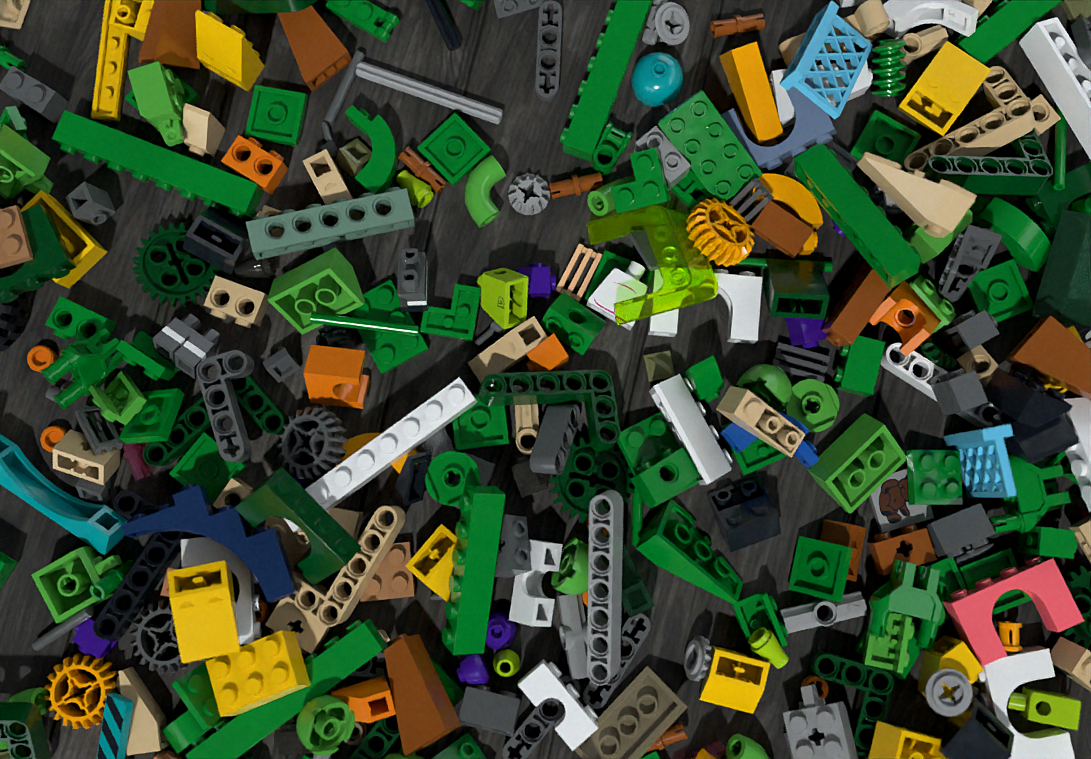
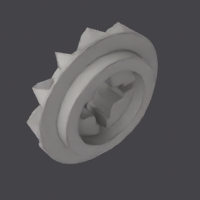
(677, 17)
(533, 205)
(697, 658)
(961, 694)

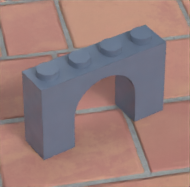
(810, 127)

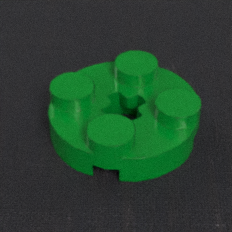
(438, 472)

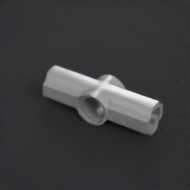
(805, 615)
(574, 634)

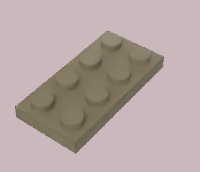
(633, 720)

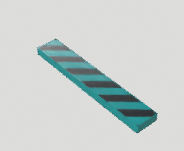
(115, 727)

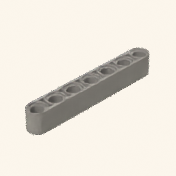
(599, 599)

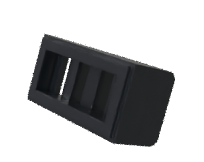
(411, 480)

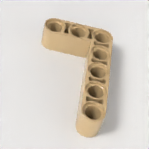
(1008, 121)
(350, 573)

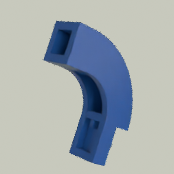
(740, 439)

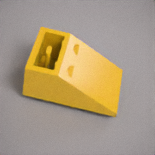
(226, 51)
(944, 89)
(204, 611)

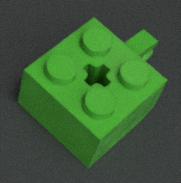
(159, 100)
(21, 165)
(931, 246)
(58, 580)

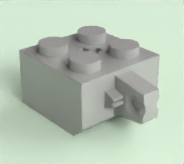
(817, 717)

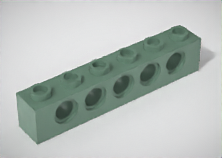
(319, 234)

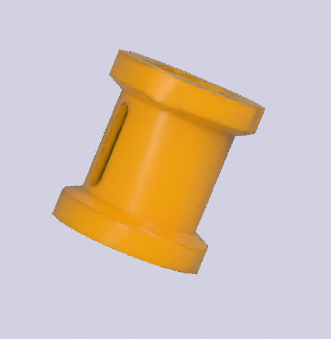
(1009, 635)

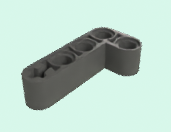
(230, 406)

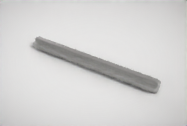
(429, 92)

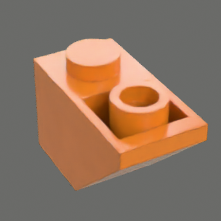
(368, 699)

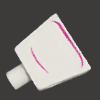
(616, 288)

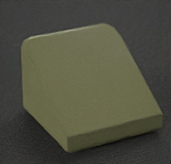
(353, 157)

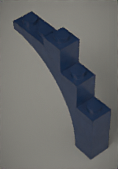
(194, 514)

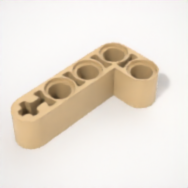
(868, 20)

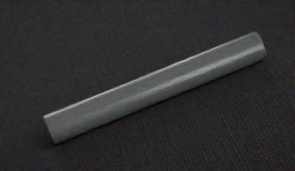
(343, 88)
(63, 628)

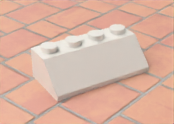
(690, 429)

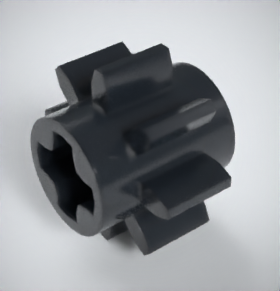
(332, 337)

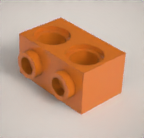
(253, 167)

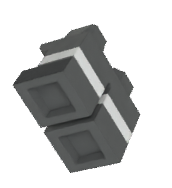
(413, 280)
(184, 346)

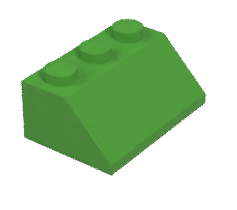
(317, 286)
(857, 462)

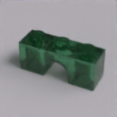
(634, 592)

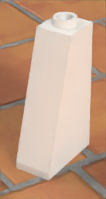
(783, 103)

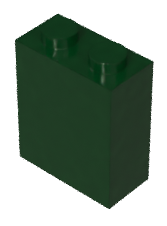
(795, 289)

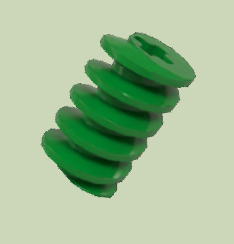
(889, 67)

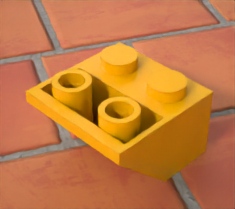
(131, 16)
(434, 561)
(948, 654)
(734, 679)

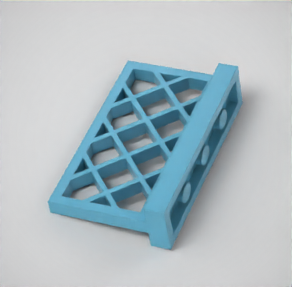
(813, 48)
(984, 461)

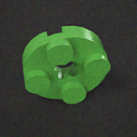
(815, 391)

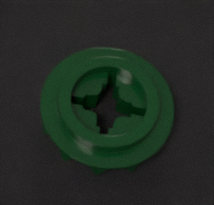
(938, 353)

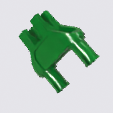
(88, 364)
(1031, 496)
(917, 601)

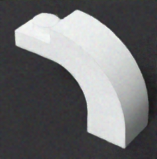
(911, 13)

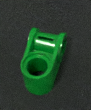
(611, 145)

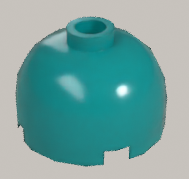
(657, 79)

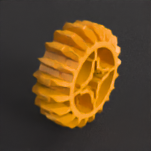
(720, 232)
(71, 672)

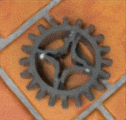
(322, 443)
(147, 628)

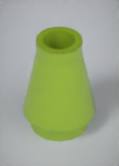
(418, 191)
(767, 646)
(506, 656)

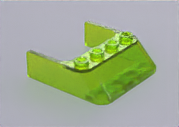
(684, 272)

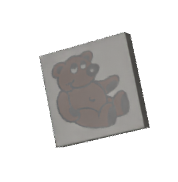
(892, 505)

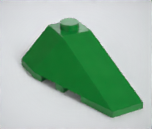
(681, 550)

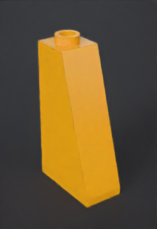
(752, 93)

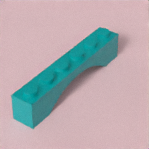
(90, 522)

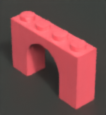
(1038, 579)

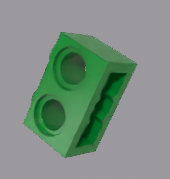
(81, 322)

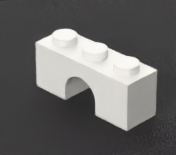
(528, 600)
(577, 721)

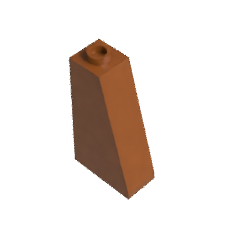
(171, 34)
(314, 46)
(855, 307)
(1055, 356)
(418, 694)

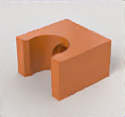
(911, 330)
(336, 376)

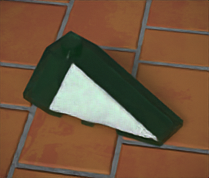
(1067, 274)

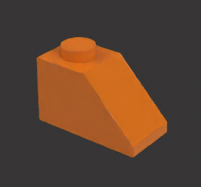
(547, 356)

